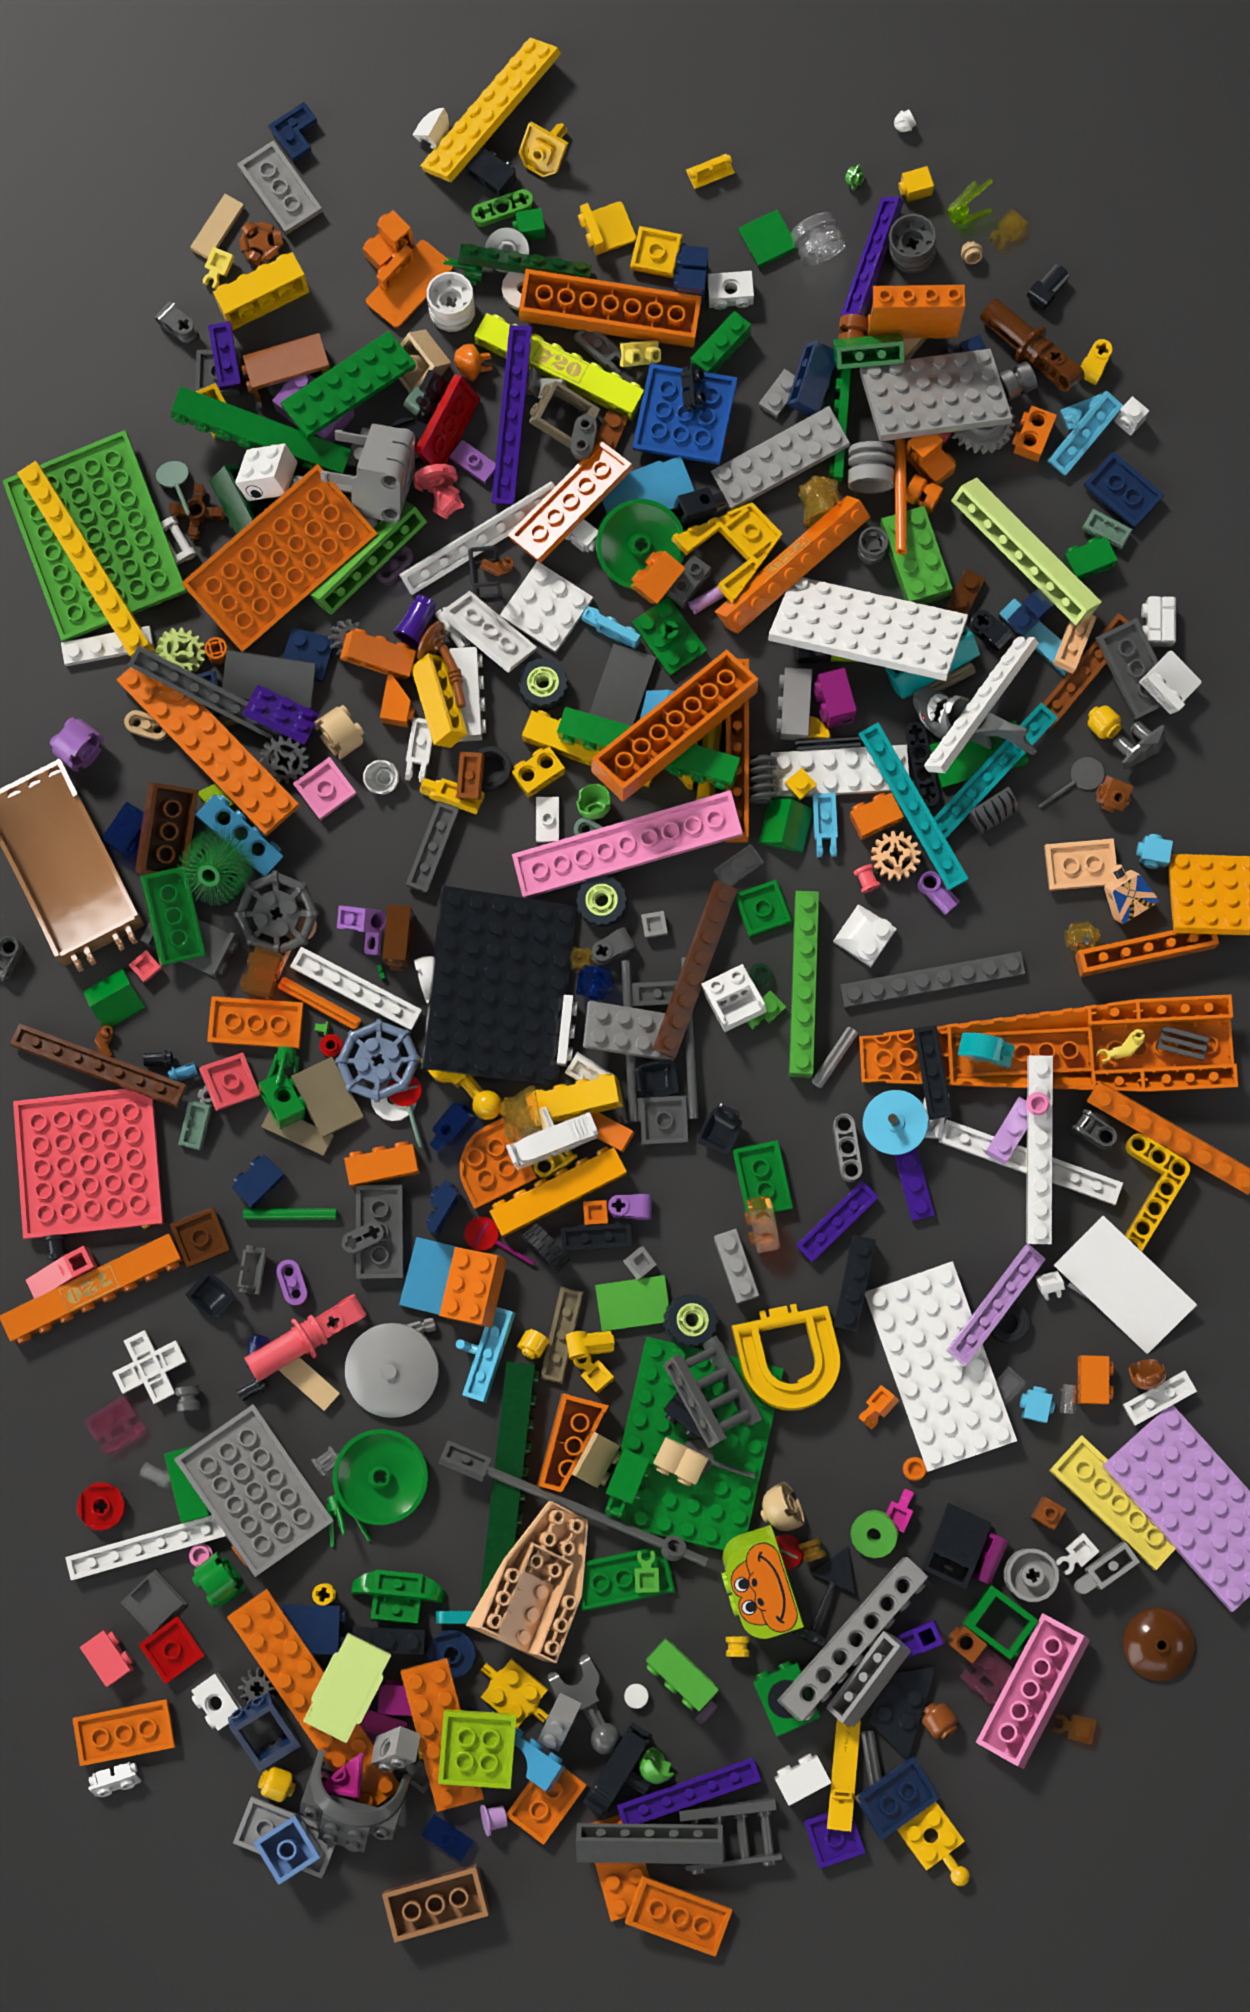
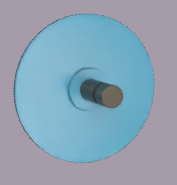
(895, 1122)

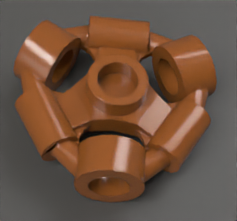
(259, 242)

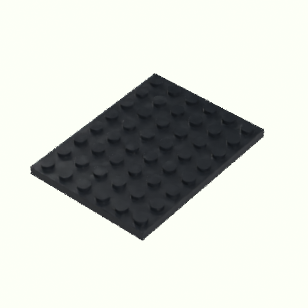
(498, 986)

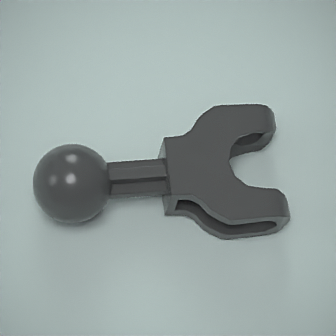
(604, 1736)

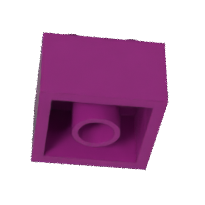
(835, 698)

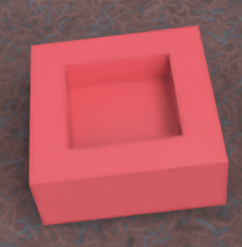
(145, 966)

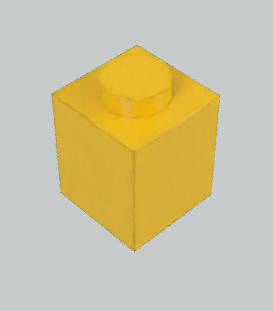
(916, 184)

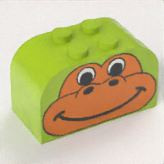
(759, 1584)

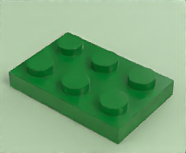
(763, 1174)

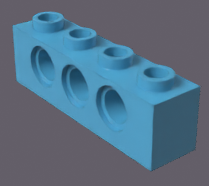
(208, 815)

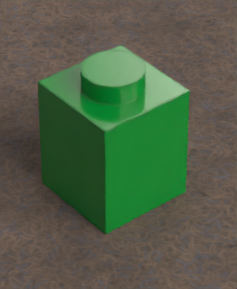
(530, 224)

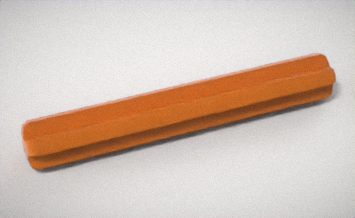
(319, 1003)

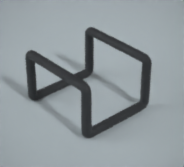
(472, 563)

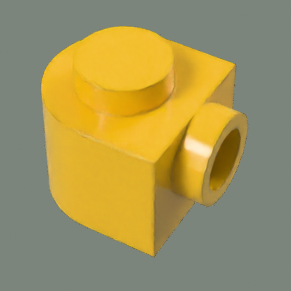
(533, 1344)

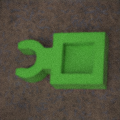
(646, 1577)

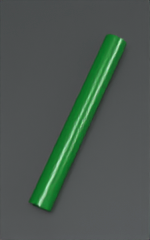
(291, 1214)

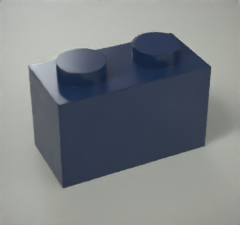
(258, 1180)

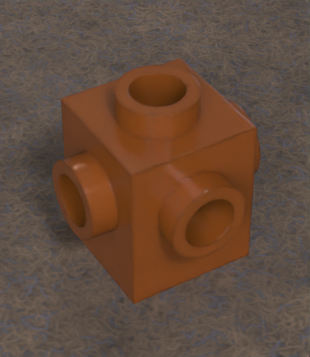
(1114, 794)

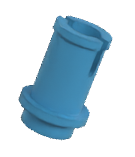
(183, 1072)

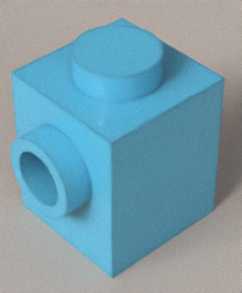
(1154, 851)
(1037, 1405)

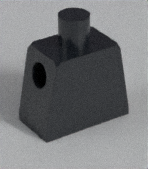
(697, 507)

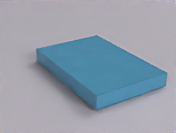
(427, 1276)

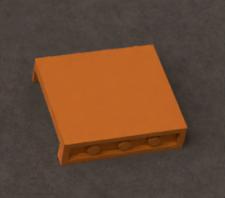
(917, 311)

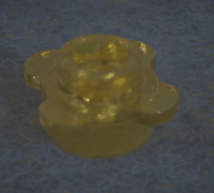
(584, 953)

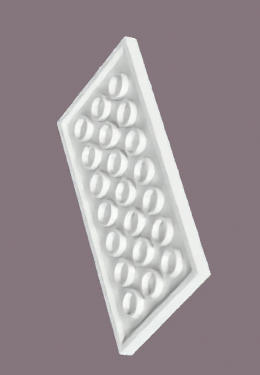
(869, 628)
(949, 1405)

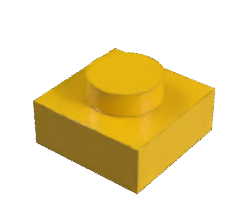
(800, 784)

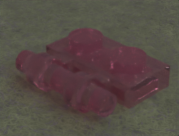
(111, 1417)
(993, 1669)

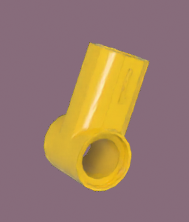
(583, 1345)

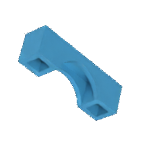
(541, 1768)

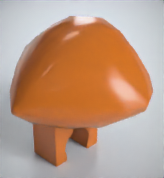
(470, 361)

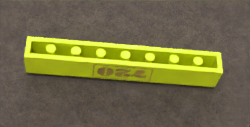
(554, 363)

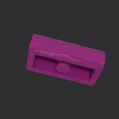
(990, 1558)

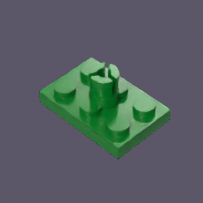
(669, 637)

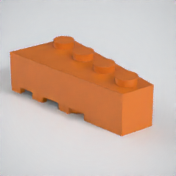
(570, 1434)

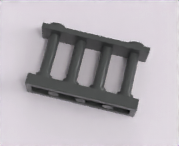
(694, 1399)
(739, 1811)

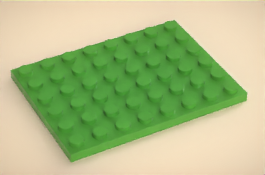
(119, 520)

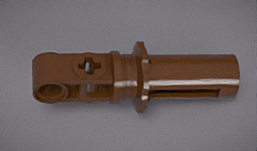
(1032, 345)

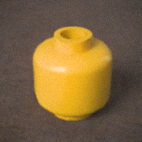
(1104, 722)
(276, 1784)

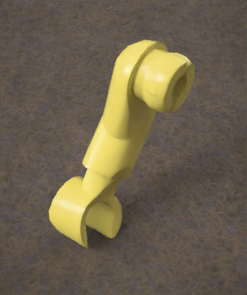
(1127, 1049)

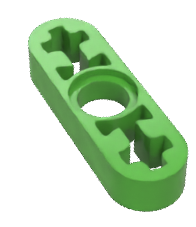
(506, 199)

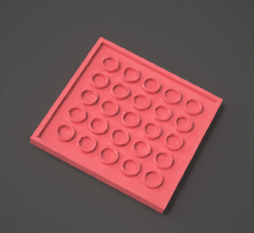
(87, 1163)

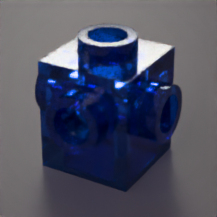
(594, 982)

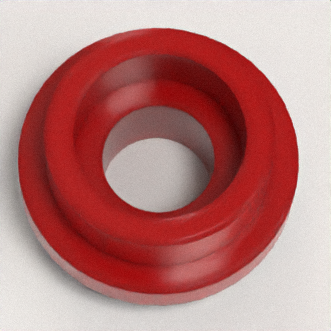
(331, 1052)

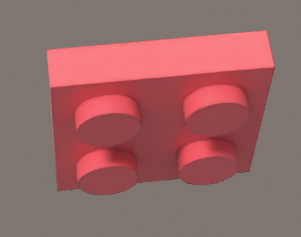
(229, 1081)

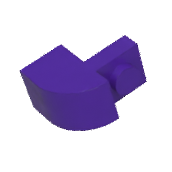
(922, 1637)

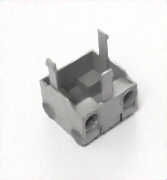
(382, 471)

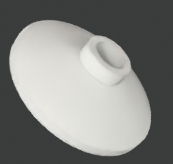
(509, 237)

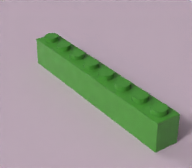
(803, 984)

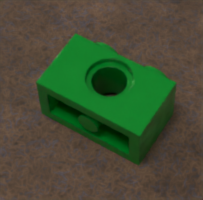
(283, 1112)

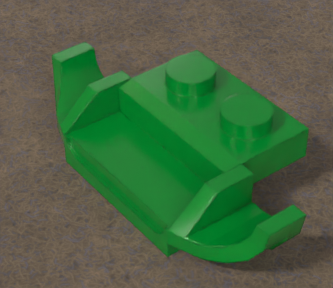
(397, 1595)

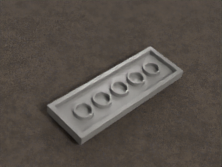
(780, 458)

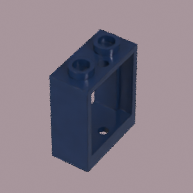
(273, 1750)

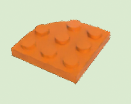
(488, 1168)

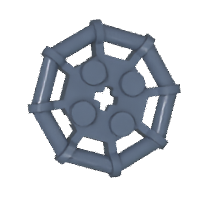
(372, 1049)

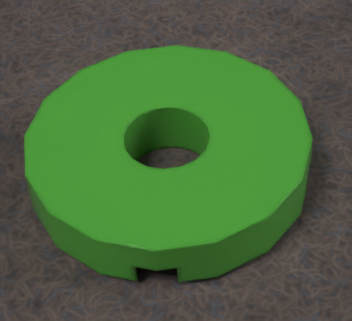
(874, 1547)

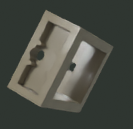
(568, 396)

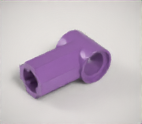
(939, 895)

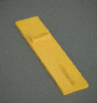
(843, 1777)

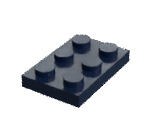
(1123, 490)
(897, 1797)

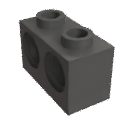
(689, 582)

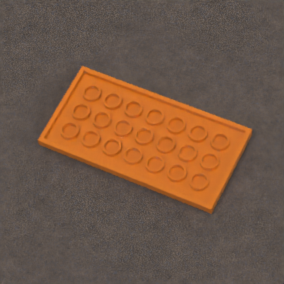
(279, 558)

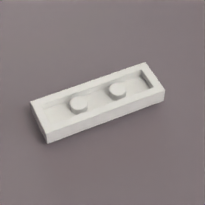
(566, 1031)
(1158, 1399)

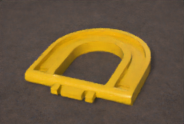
(754, 1365)

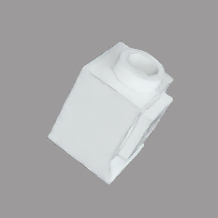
(583, 536)

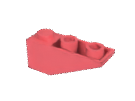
(62, 1271)

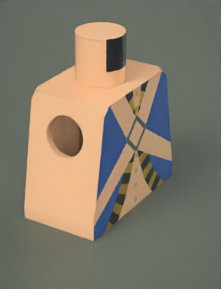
(1128, 894)

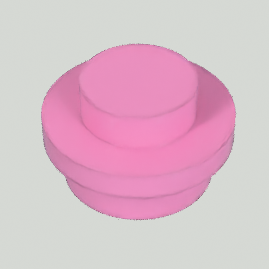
(1037, 1103)
(200, 1553)

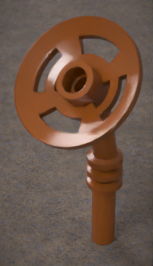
(434, 644)

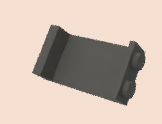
(217, 948)

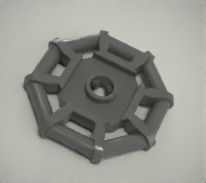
(288, 907)

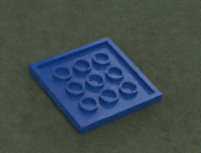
(670, 430)

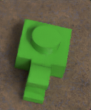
(774, 1008)

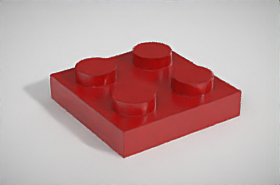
(172, 1649)

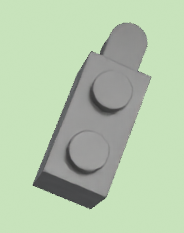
(1107, 1568)

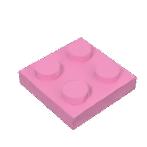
(324, 788)

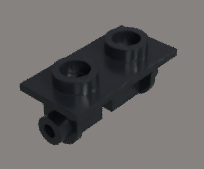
(693, 378)

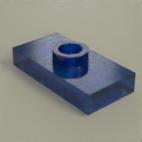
(447, 1837)

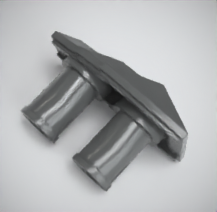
(1149, 744)

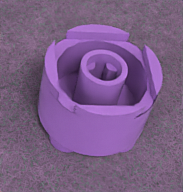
(76, 744)

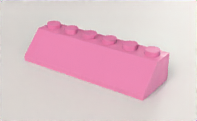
(1033, 1691)

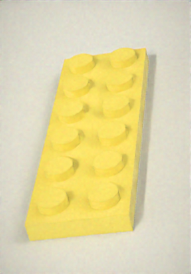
(1085, 1477)

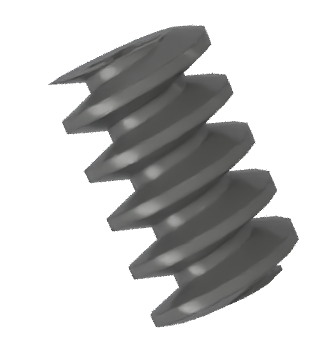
(761, 779)

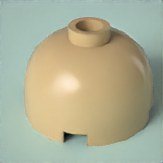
(781, 1508)

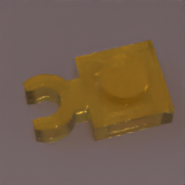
(1009, 227)

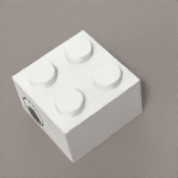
(266, 472)

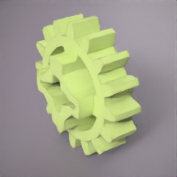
(180, 649)

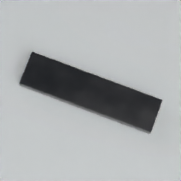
(932, 1072)

